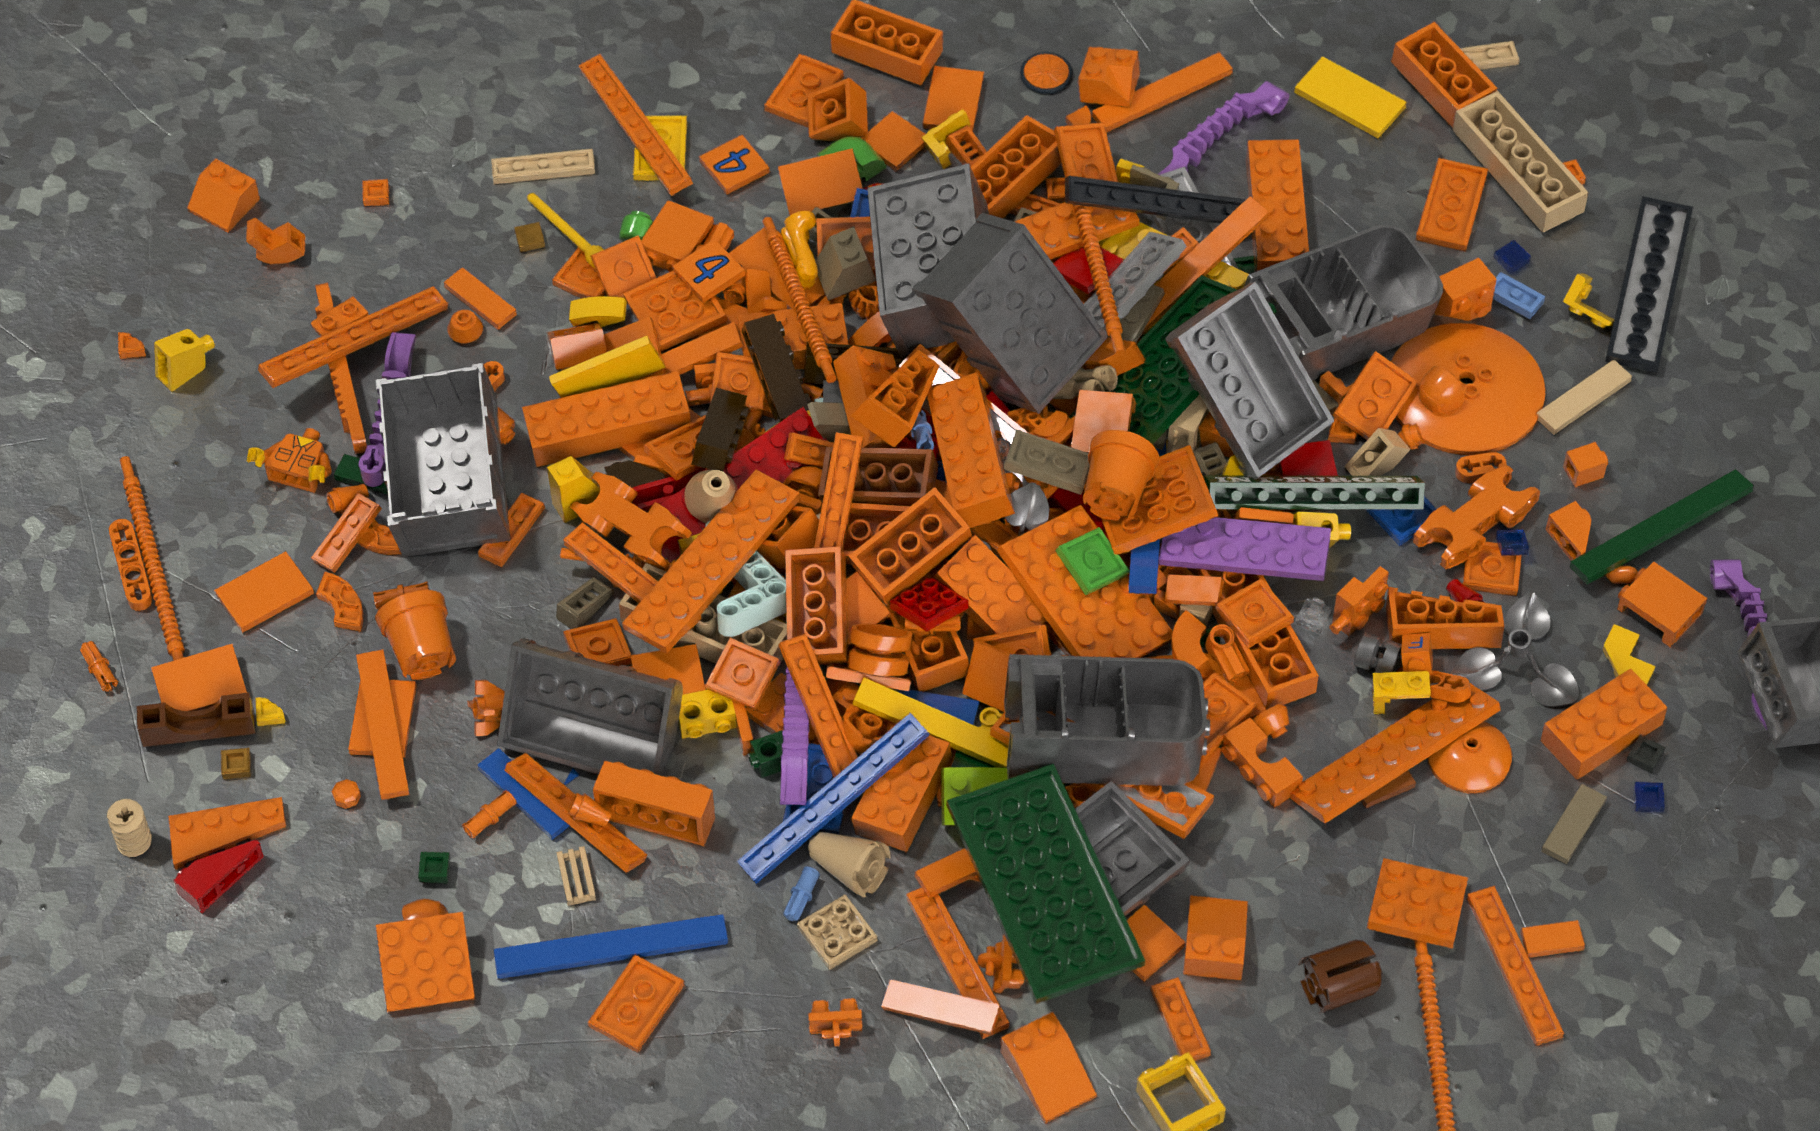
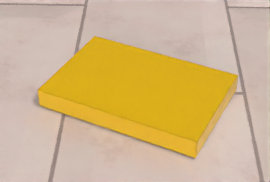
(673, 132)

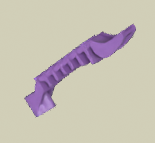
(1190, 150)
(397, 365)
(1728, 576)
(794, 747)

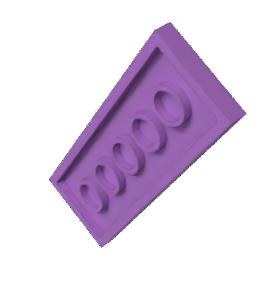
(1250, 548)

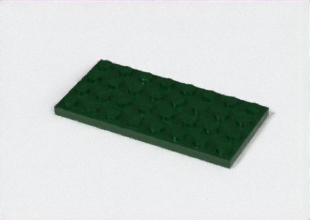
(1162, 381)
(1045, 883)

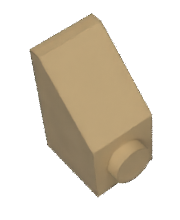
(1378, 454)

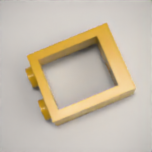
(1174, 1067)

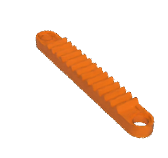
(342, 382)

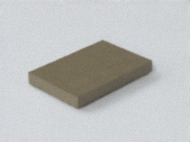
(1047, 462)

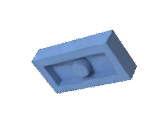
(1517, 296)

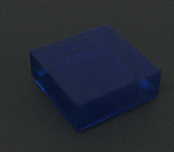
(1512, 256)
(1512, 542)
(1648, 797)

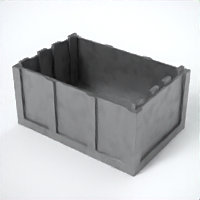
(912, 230)
(1011, 312)
(443, 461)

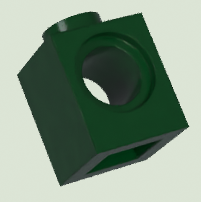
(767, 745)

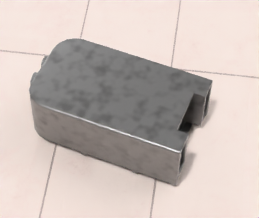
(1352, 297)
(1132, 718)

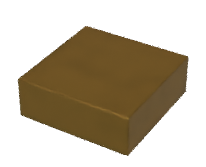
(529, 237)
(235, 763)

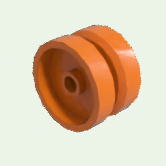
(879, 649)

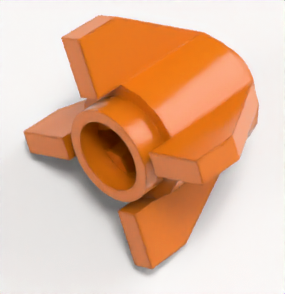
(486, 707)

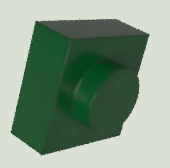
(434, 867)

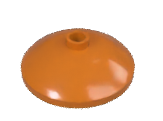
(1476, 767)

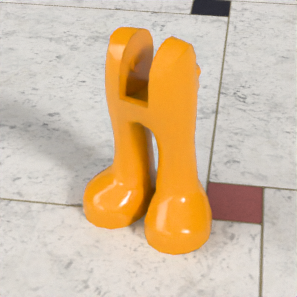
(796, 239)

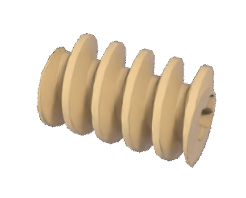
(129, 827)

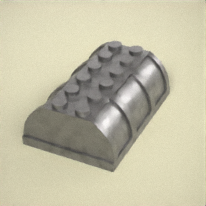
(1250, 379)
(587, 710)
(1129, 847)

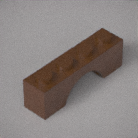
(165, 725)

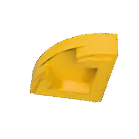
(268, 713)

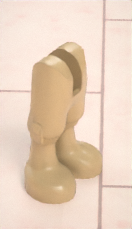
(1095, 379)

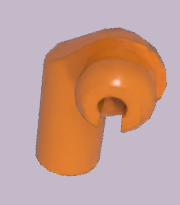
(1622, 575)

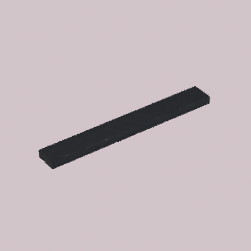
(1149, 200)

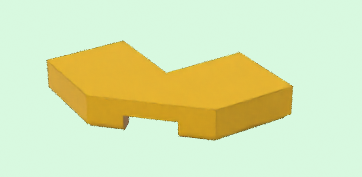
(1618, 650)

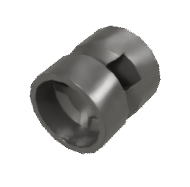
(1369, 650)

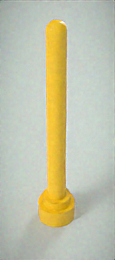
(564, 227)

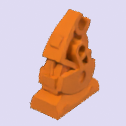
(1047, 425)

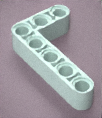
(758, 604)

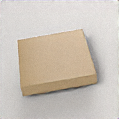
(837, 932)

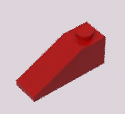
(213, 875)

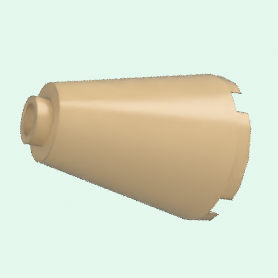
(709, 493)
(851, 860)

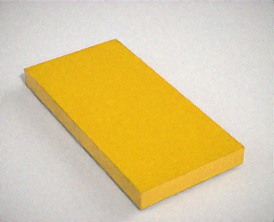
(1350, 97)
(609, 369)

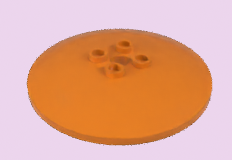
(1497, 405)

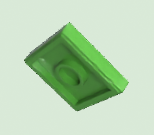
(1092, 561)

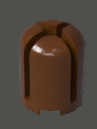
(1340, 975)

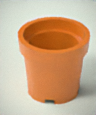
(1118, 473)
(418, 633)

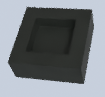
(1645, 754)

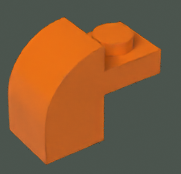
(275, 245)

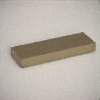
(1574, 824)

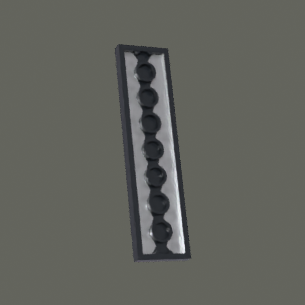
(1649, 284)

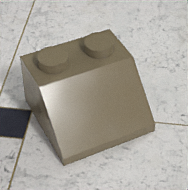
(843, 264)

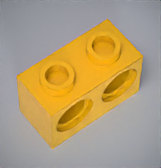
(703, 706)

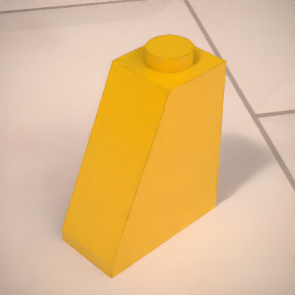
(570, 483)

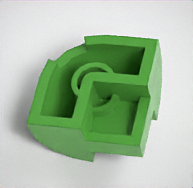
(867, 159)

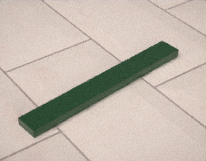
(1661, 526)

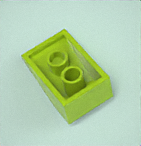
(963, 780)

